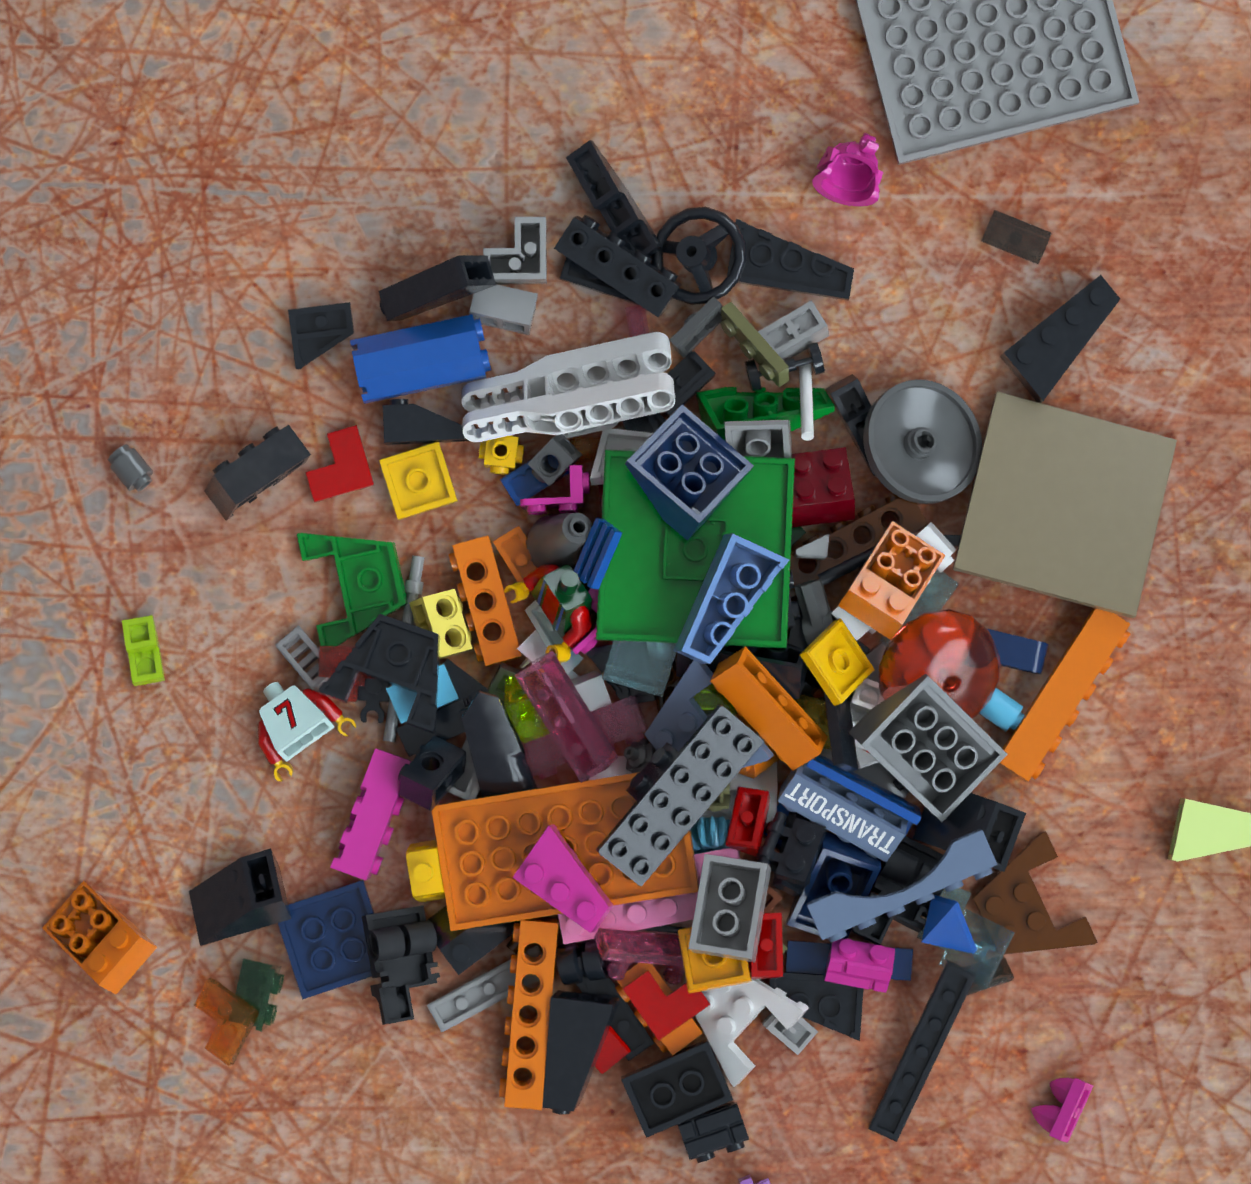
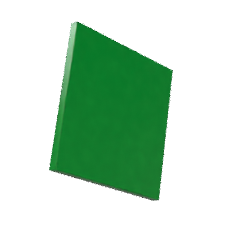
(660, 572)

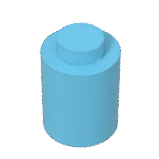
(1003, 711)

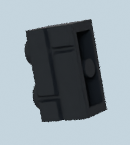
(713, 1132)

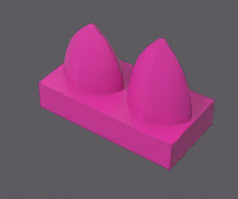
(1062, 1121)

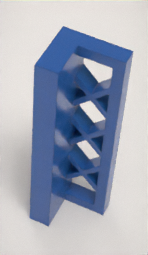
(867, 789)

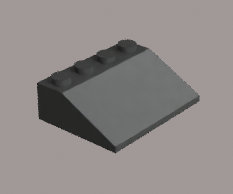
(929, 745)

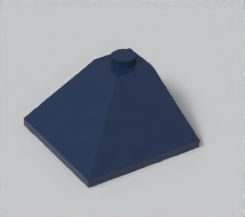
(687, 471)

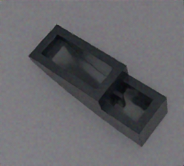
(852, 408)

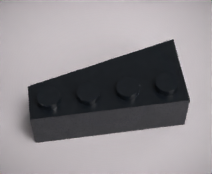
(1053, 345)
(781, 663)

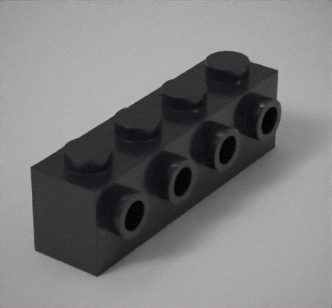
(617, 265)

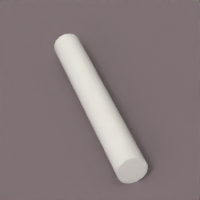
(806, 402)

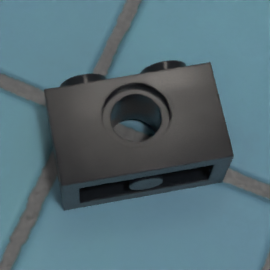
(432, 772)

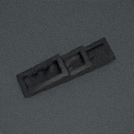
(612, 199)

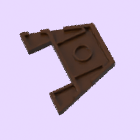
(1016, 905)

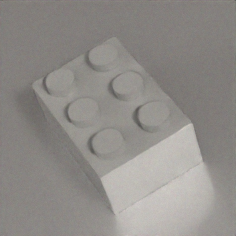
(729, 908)

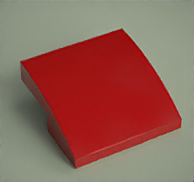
(770, 949)

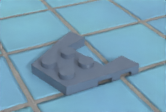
(683, 715)

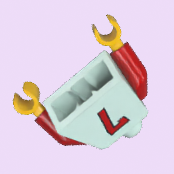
(294, 722)

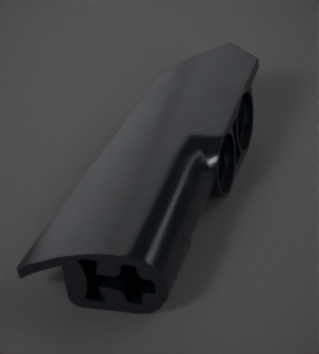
(495, 748)

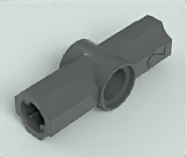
(814, 608)

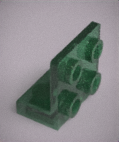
(257, 987)

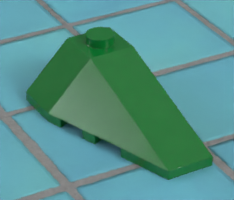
(728, 405)

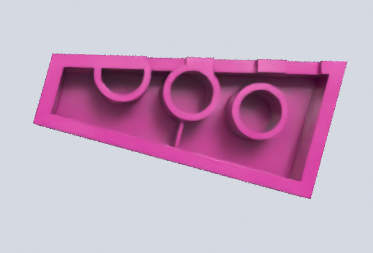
(371, 817)

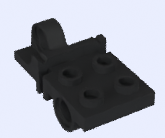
(904, 867)
(401, 954)

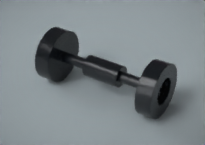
(815, 359)

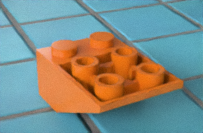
(891, 580)
(99, 938)

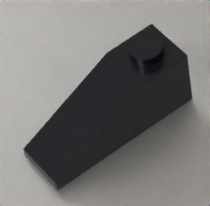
(416, 425)

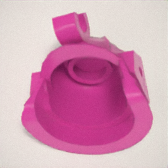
(850, 173)

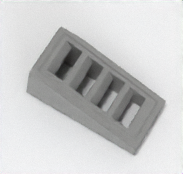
(287, 642)

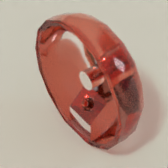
(951, 651)

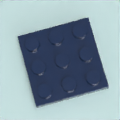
(328, 939)

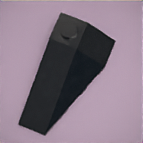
(469, 945)

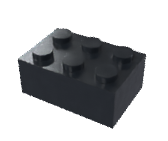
(676, 1088)

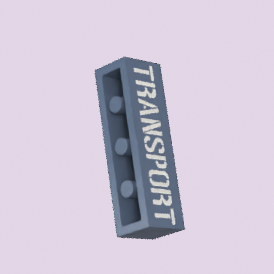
(843, 812)

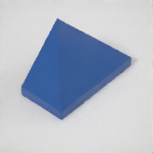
(947, 926)

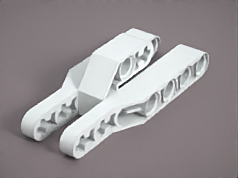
(574, 391)

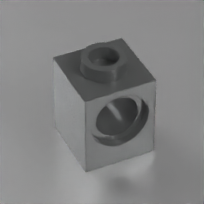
(564, 452)

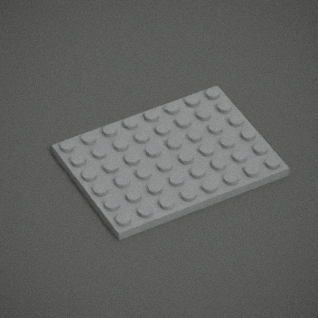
(992, 68)

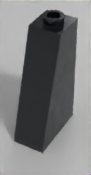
(436, 286)
(574, 1043)

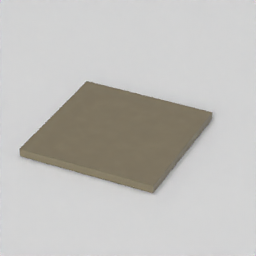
(1065, 505)

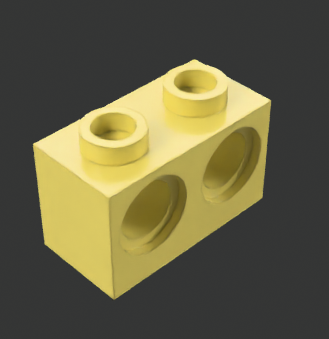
(449, 623)

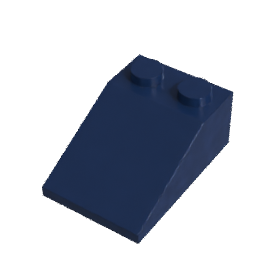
(837, 868)

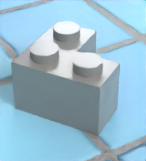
(527, 260)

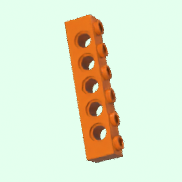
(529, 1093)

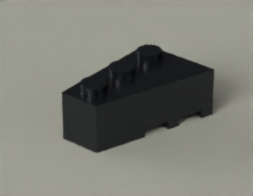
(256, 470)

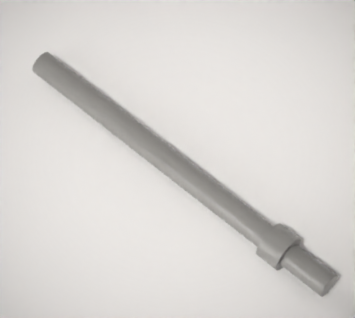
(413, 589)

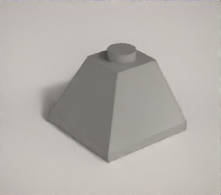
(760, 438)

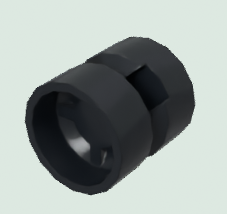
(582, 961)

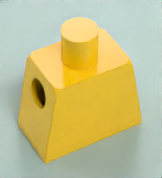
(425, 871)

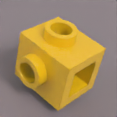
(501, 464)

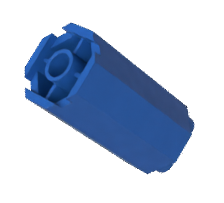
(420, 358)

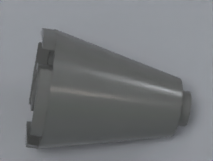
(558, 539)

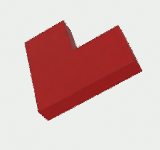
(350, 469)
(660, 1011)

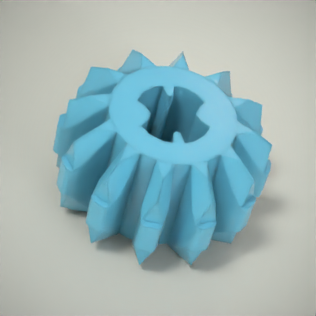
(710, 834)

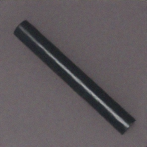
(845, 567)

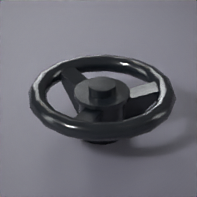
(700, 253)

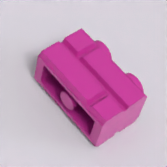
(860, 964)

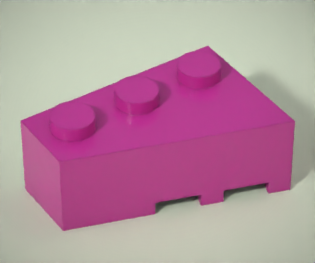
(563, 881)

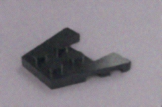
(398, 656)

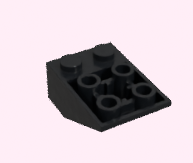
(998, 822)
(240, 898)

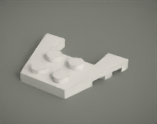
(730, 1014)

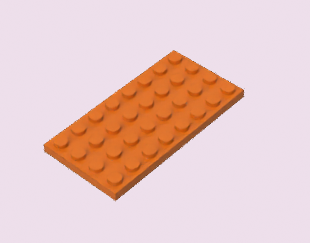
(490, 837)

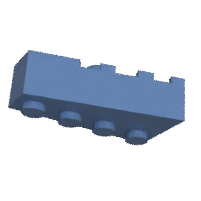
(727, 595)

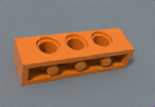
(481, 552)

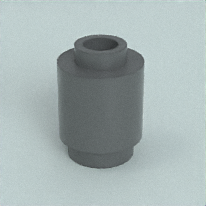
(130, 468)

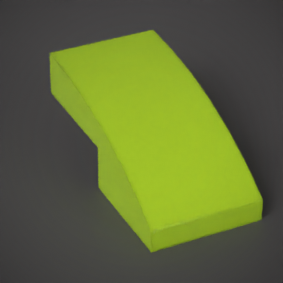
(143, 650)

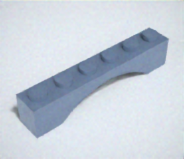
(962, 859)

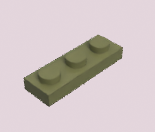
(754, 345)

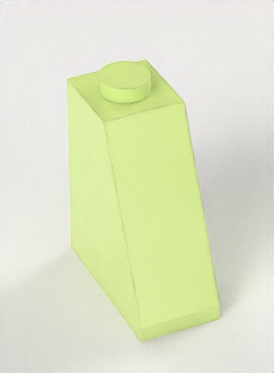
(1208, 830)

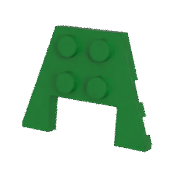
(367, 577)

